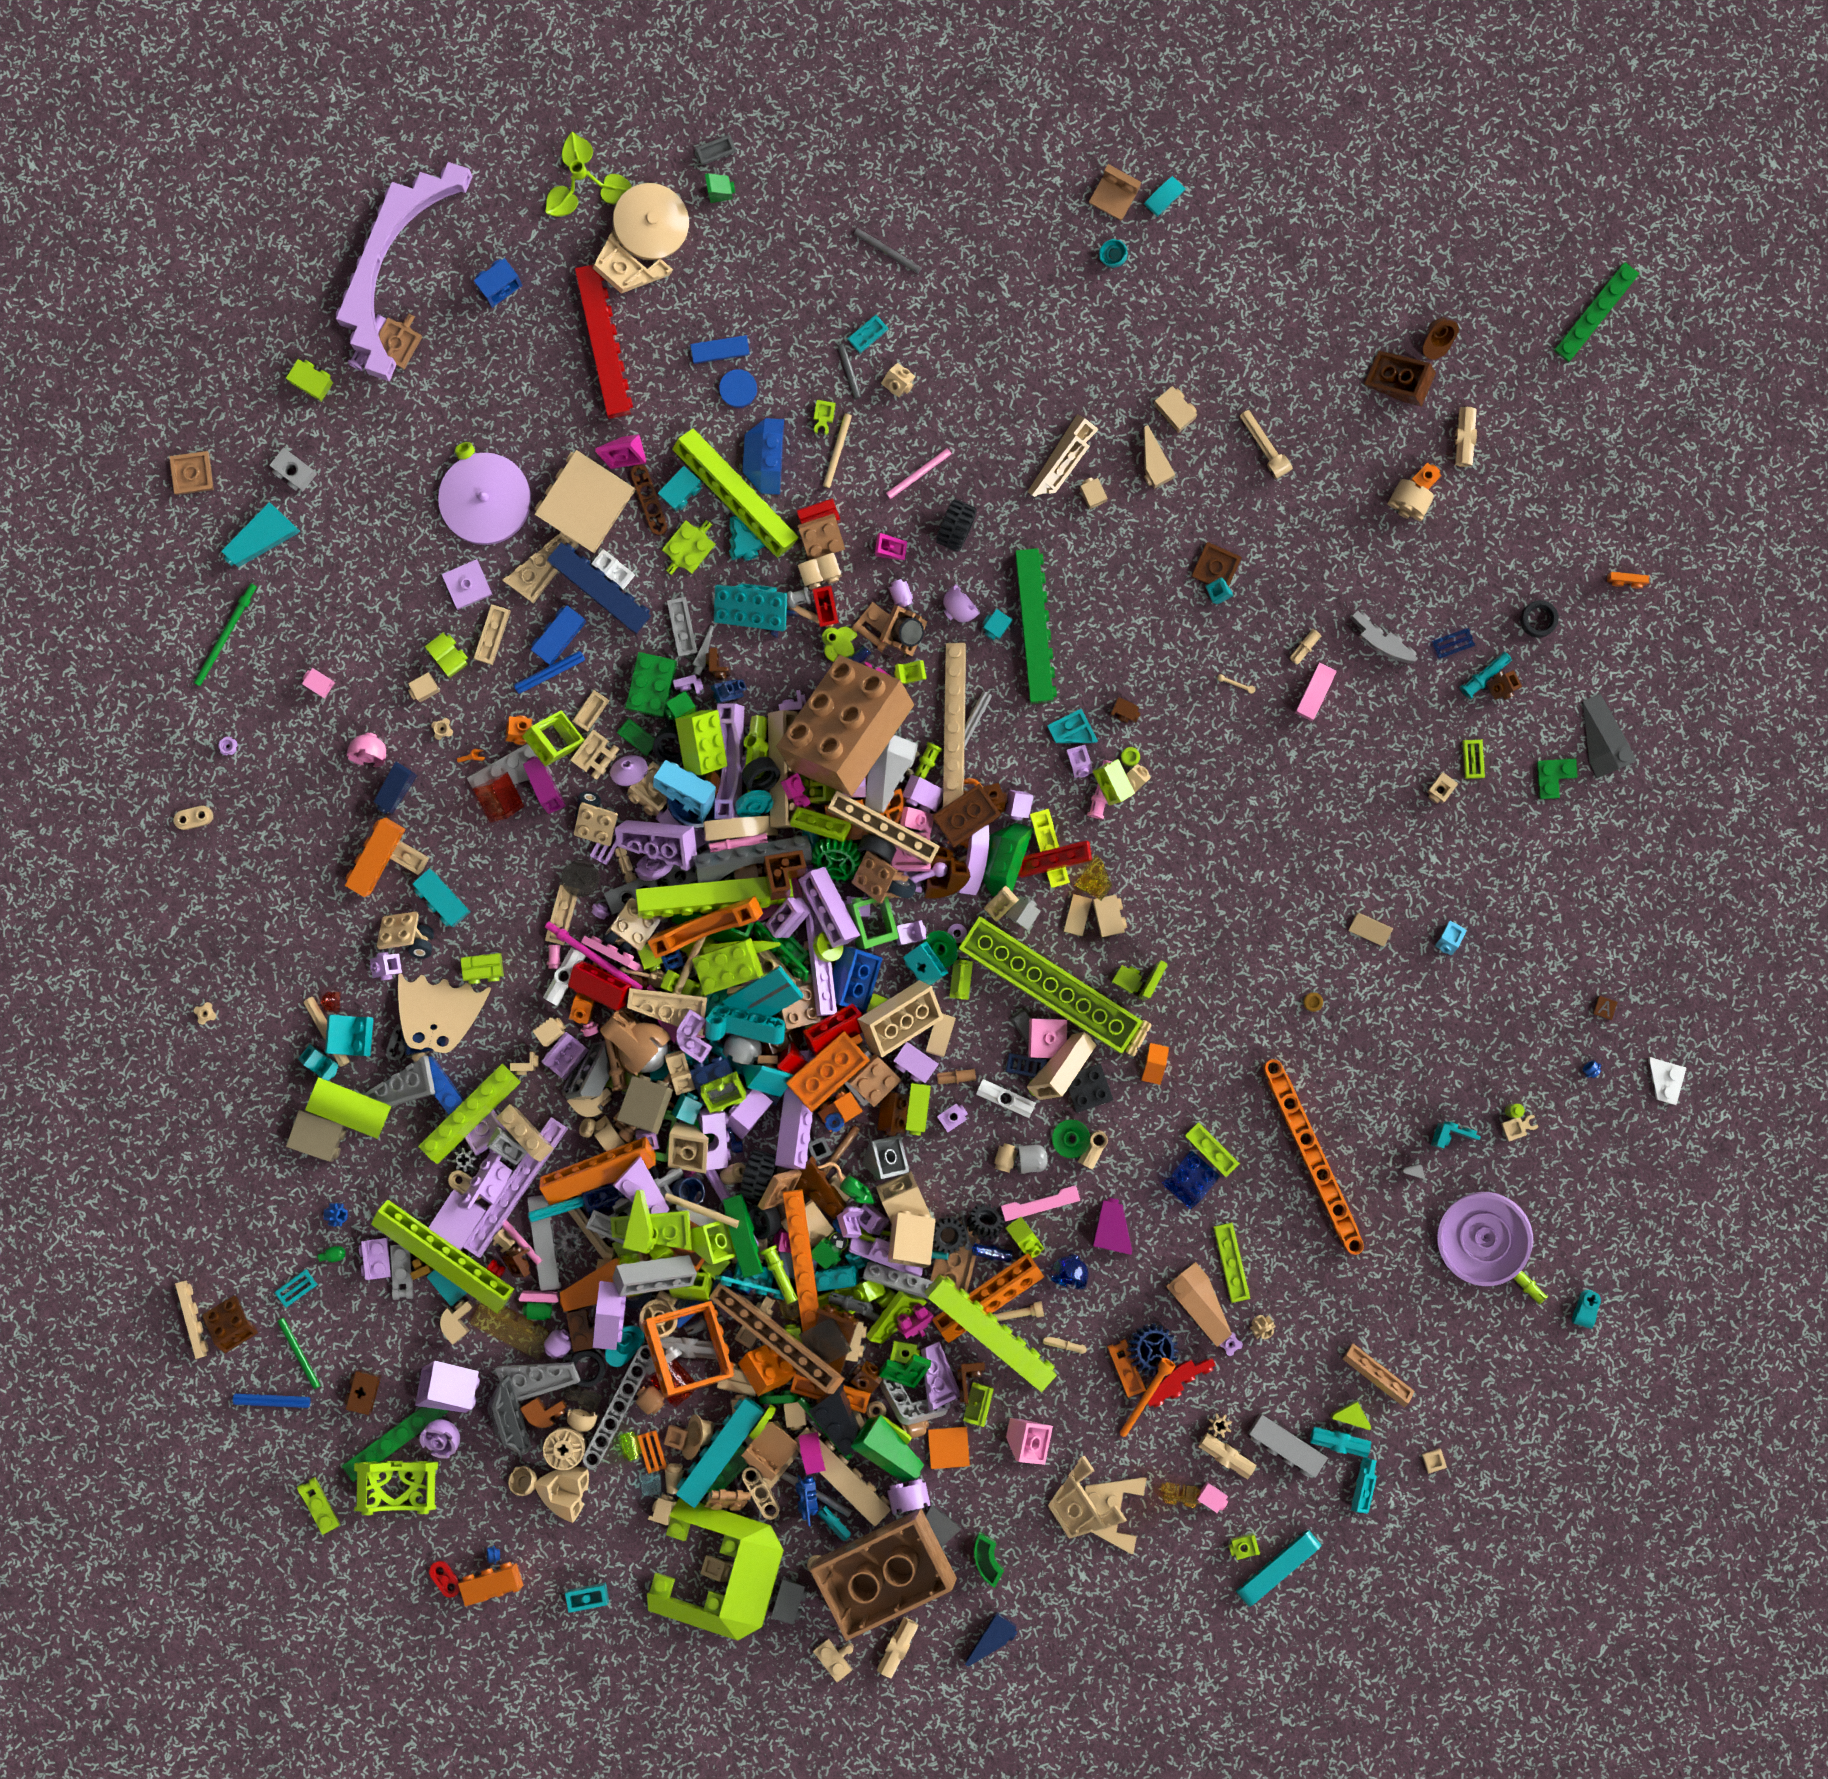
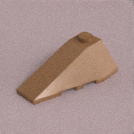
(1198, 1298)

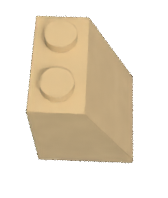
(902, 1195)

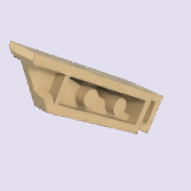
(1064, 457)

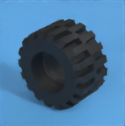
(956, 525)
(758, 1174)

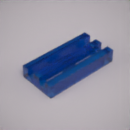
(1468, 637)

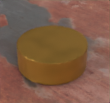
(1313, 1002)

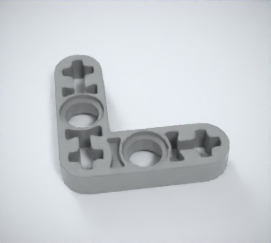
(907, 1406)

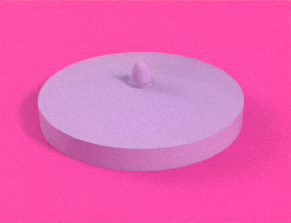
(484, 498)
(1485, 1239)

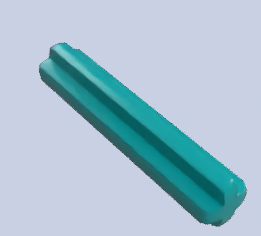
(556, 1209)

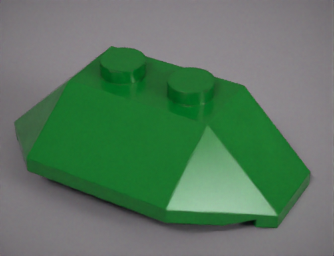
(1005, 857)

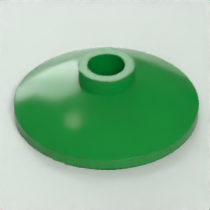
(938, 938)
(1062, 1135)

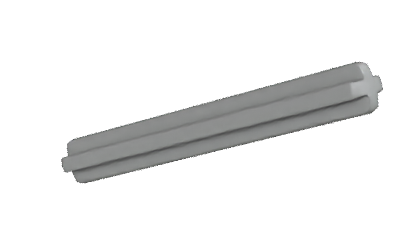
(974, 718)

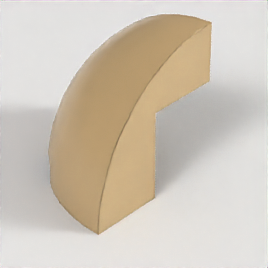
(563, 1491)

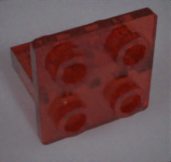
(679, 1378)

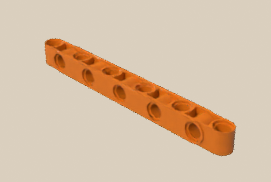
(1313, 1157)

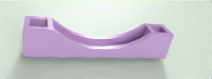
(730, 787)

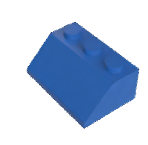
(855, 978)

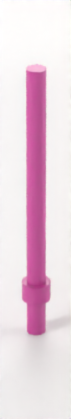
(563, 935)

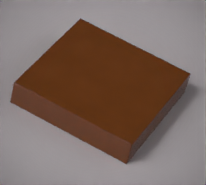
(1216, 563)

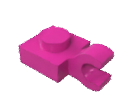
(793, 788)

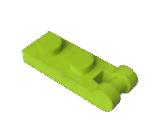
(319, 1506)

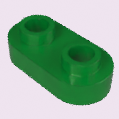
(771, 1398)

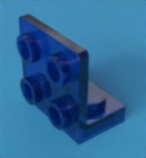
(1191, 1180)

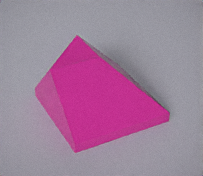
(622, 452)

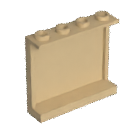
(584, 501)

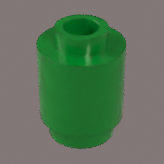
(537, 1310)

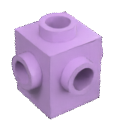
(385, 966)

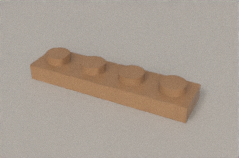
(1378, 1375)

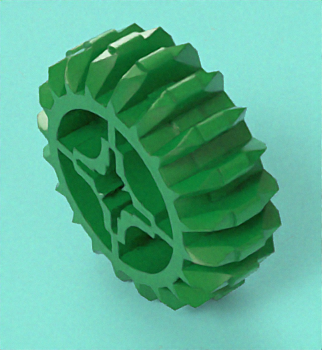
(837, 857)

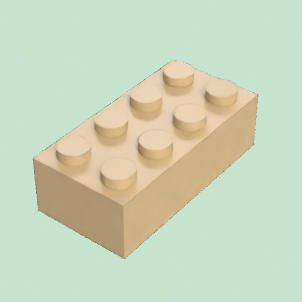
(900, 1018)

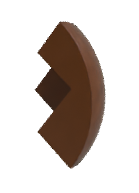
(952, 882)

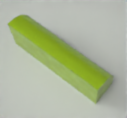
(348, 1108)

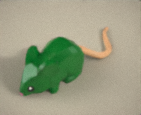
(852, 1187)

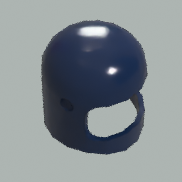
(690, 1191)

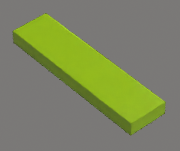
(1231, 1262)

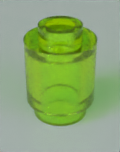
(630, 1446)

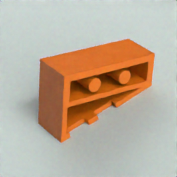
(490, 1583)

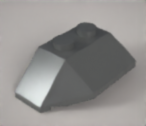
(589, 1075)
(507, 1417)

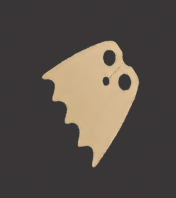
(437, 1004)

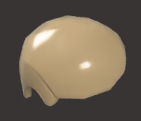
(579, 1422)
(522, 1481)

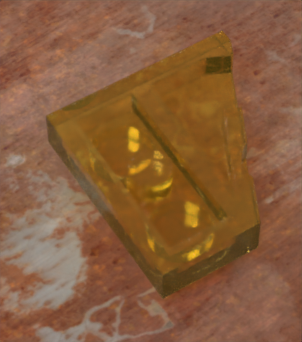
(1095, 879)

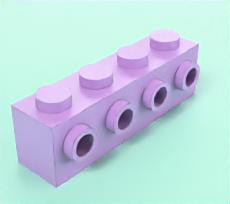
(829, 907)

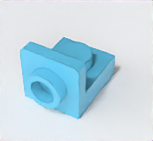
(1451, 938)

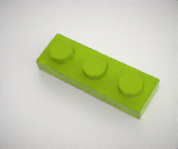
(820, 824)
(1212, 1149)

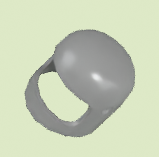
(1032, 1159)

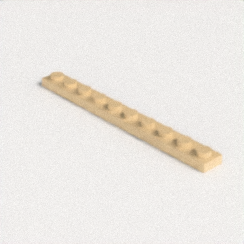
(954, 722)

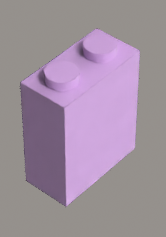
(454, 1223)

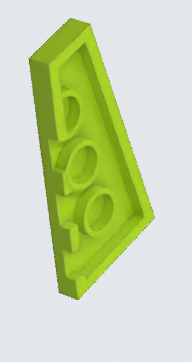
(669, 1228)

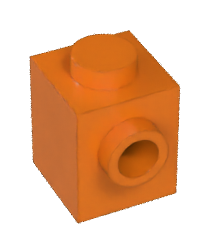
(1426, 476)
(582, 1009)

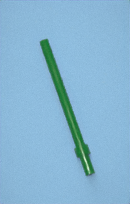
(243, 601)

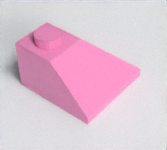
(1029, 1440)

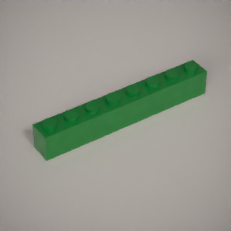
(1034, 626)

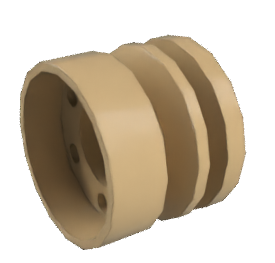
(573, 1441)

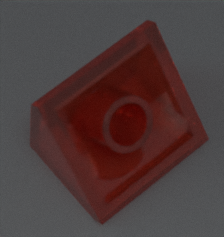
(499, 798)

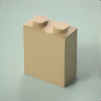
(911, 1239)

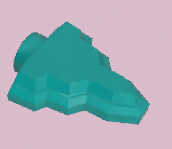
(743, 541)

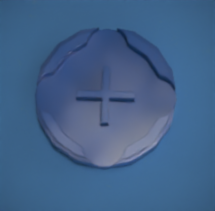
(738, 388)

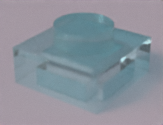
(651, 1484)

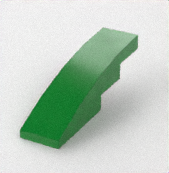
(742, 1236)

